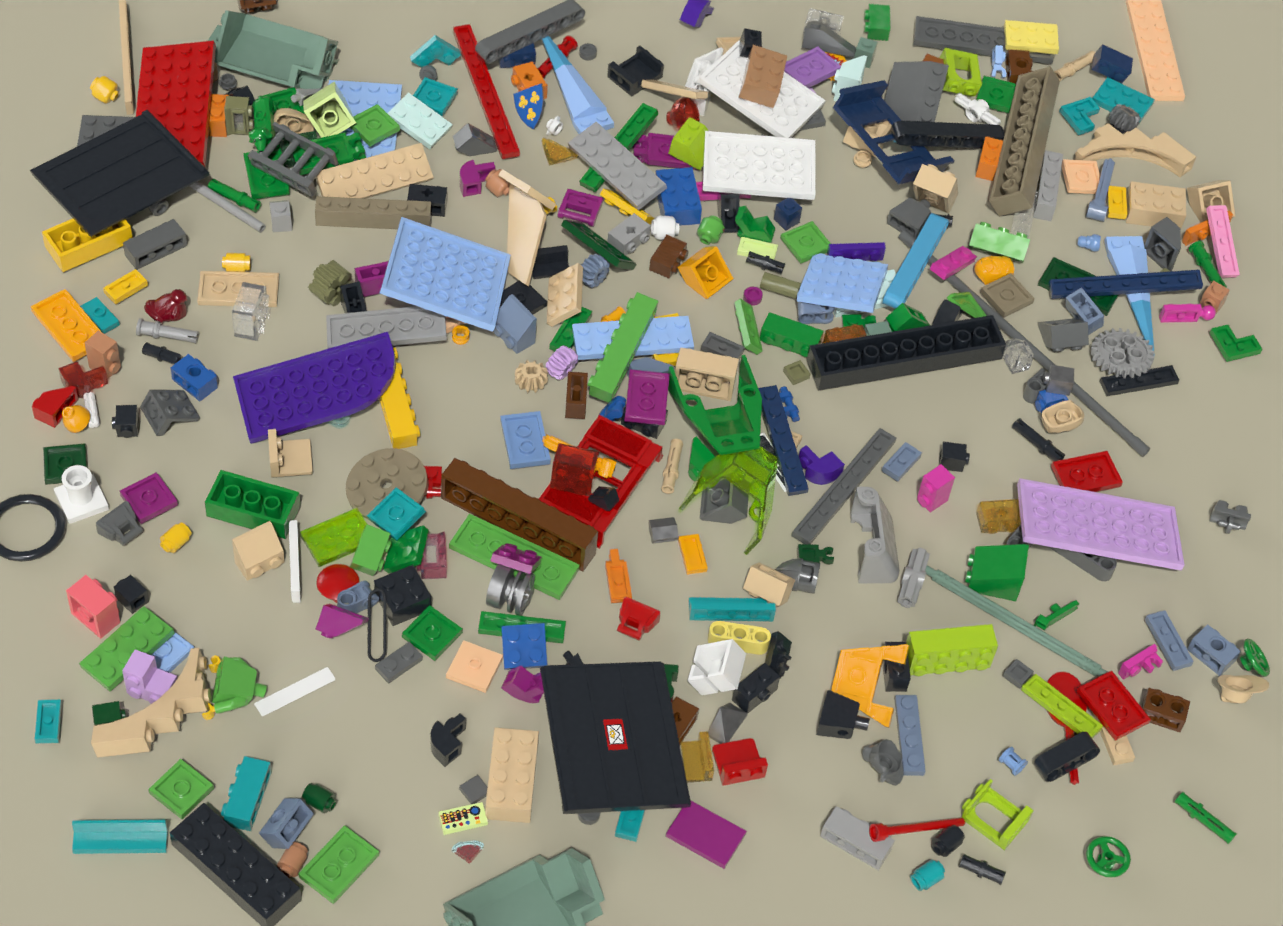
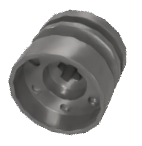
(514, 590)

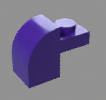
(695, 12)
(820, 470)

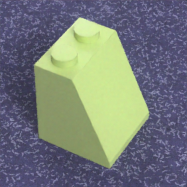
(329, 111)

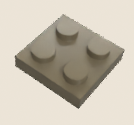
(1007, 295)

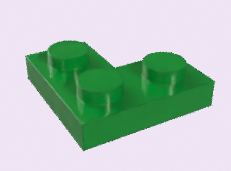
(1231, 346)

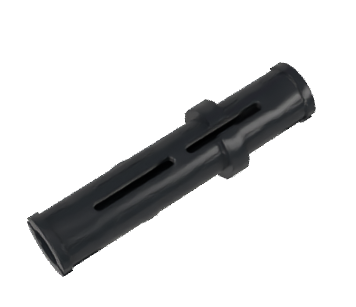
(1045, 446)

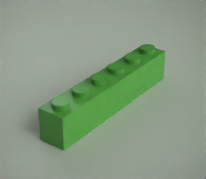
(623, 347)

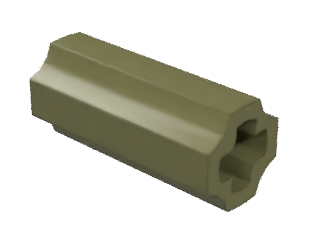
(780, 285)

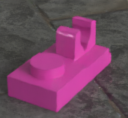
(1143, 659)

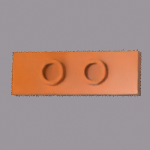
(1199, 231)

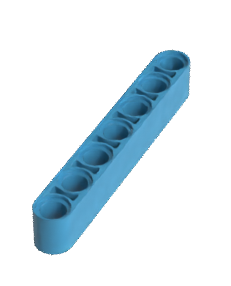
(916, 261)

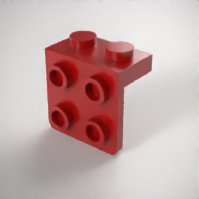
(739, 761)

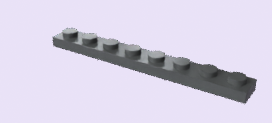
(844, 487)

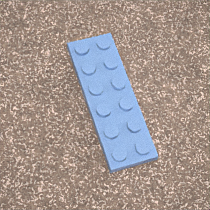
(662, 337)

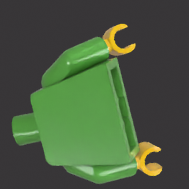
(233, 685)

